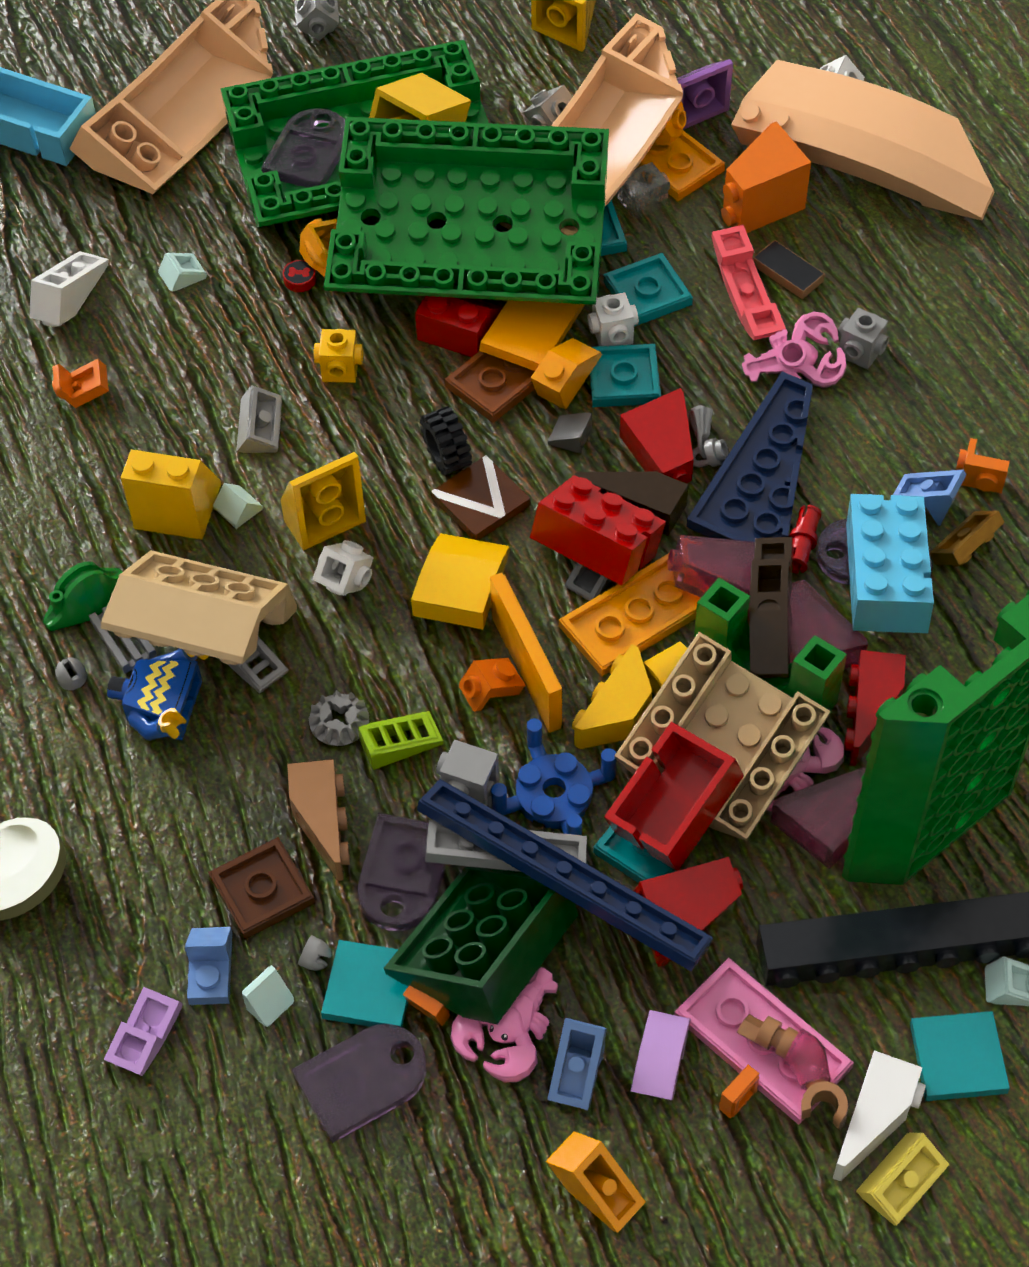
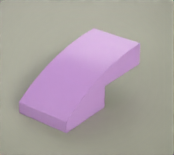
(144, 1033)
(660, 1055)

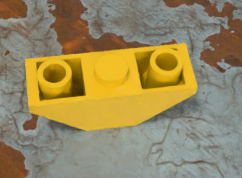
(615, 704)

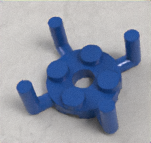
(548, 770)

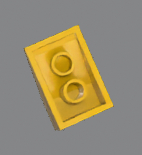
(324, 502)

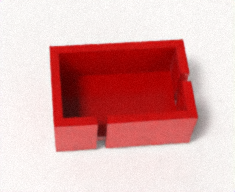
(597, 529)
(674, 808)

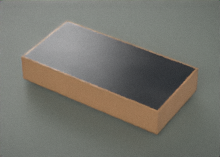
(788, 269)

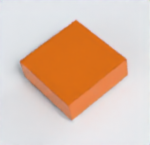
(427, 1005)
(739, 1091)

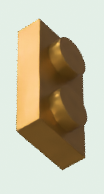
(966, 538)

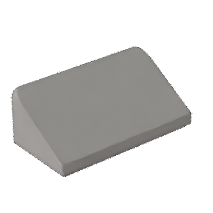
(259, 421)

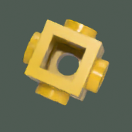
(338, 355)

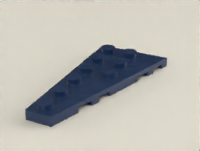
(759, 477)

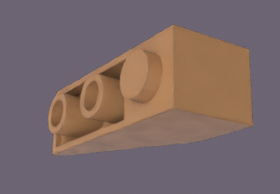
(315, 806)

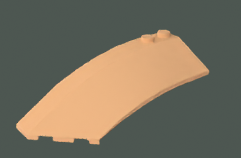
(630, 94)
(178, 99)
(869, 135)

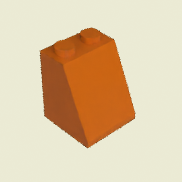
(766, 181)

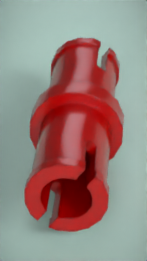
(804, 536)

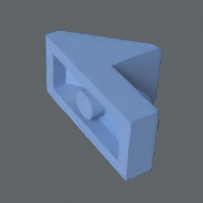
(937, 488)
(209, 965)
(577, 1063)

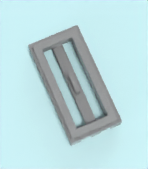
(125, 665)

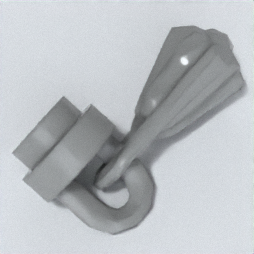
(712, 449)

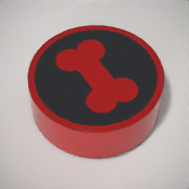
(299, 276)

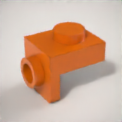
(82, 384)
(982, 471)
(488, 680)

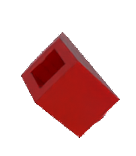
(875, 681)

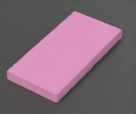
(718, 1012)

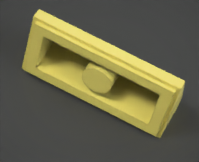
(903, 1177)

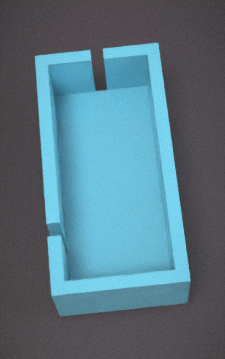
(41, 116)
(889, 564)

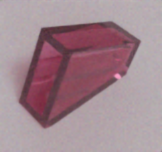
(702, 560)
(817, 617)
(821, 816)

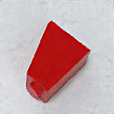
(660, 436)
(694, 894)

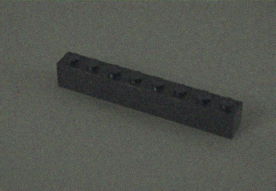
(894, 940)

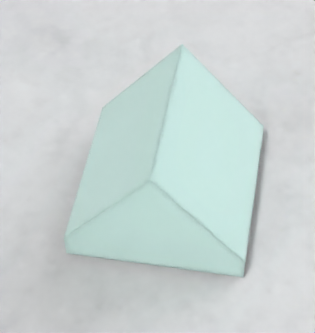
(236, 505)

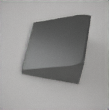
(571, 431)
(587, 582)

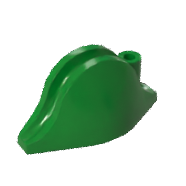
(80, 593)

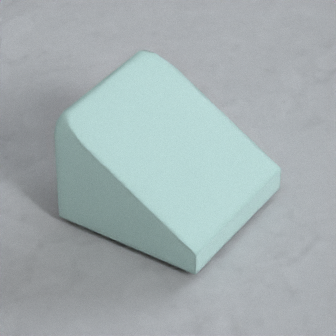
(180, 270)
(1007, 982)
(267, 996)

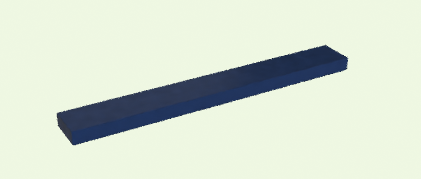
(565, 874)

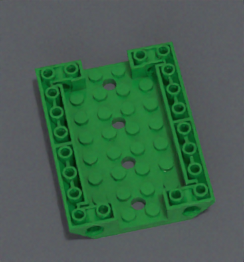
(263, 107)
(471, 181)
(945, 770)

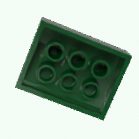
(483, 941)

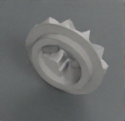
(334, 731)

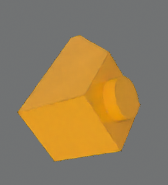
(564, 371)
(596, 1180)

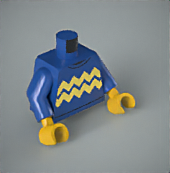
(159, 694)

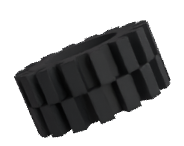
(445, 440)

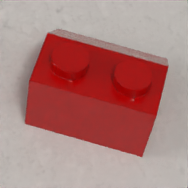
(455, 322)

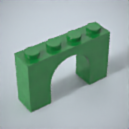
(814, 671)

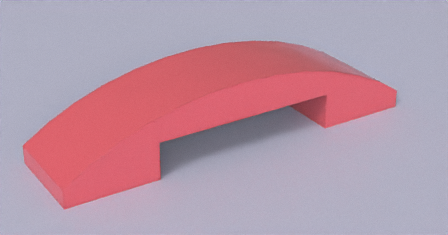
(744, 284)

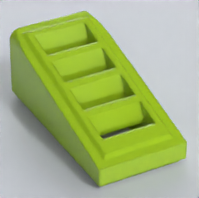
(390, 753)

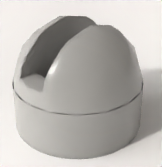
(64, 678)
(312, 952)

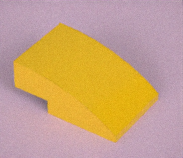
(457, 580)

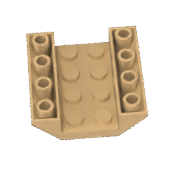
(195, 606)
(738, 716)

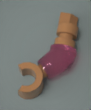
(806, 1058)

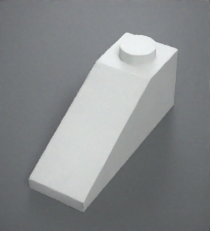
(64, 288)
(880, 1109)

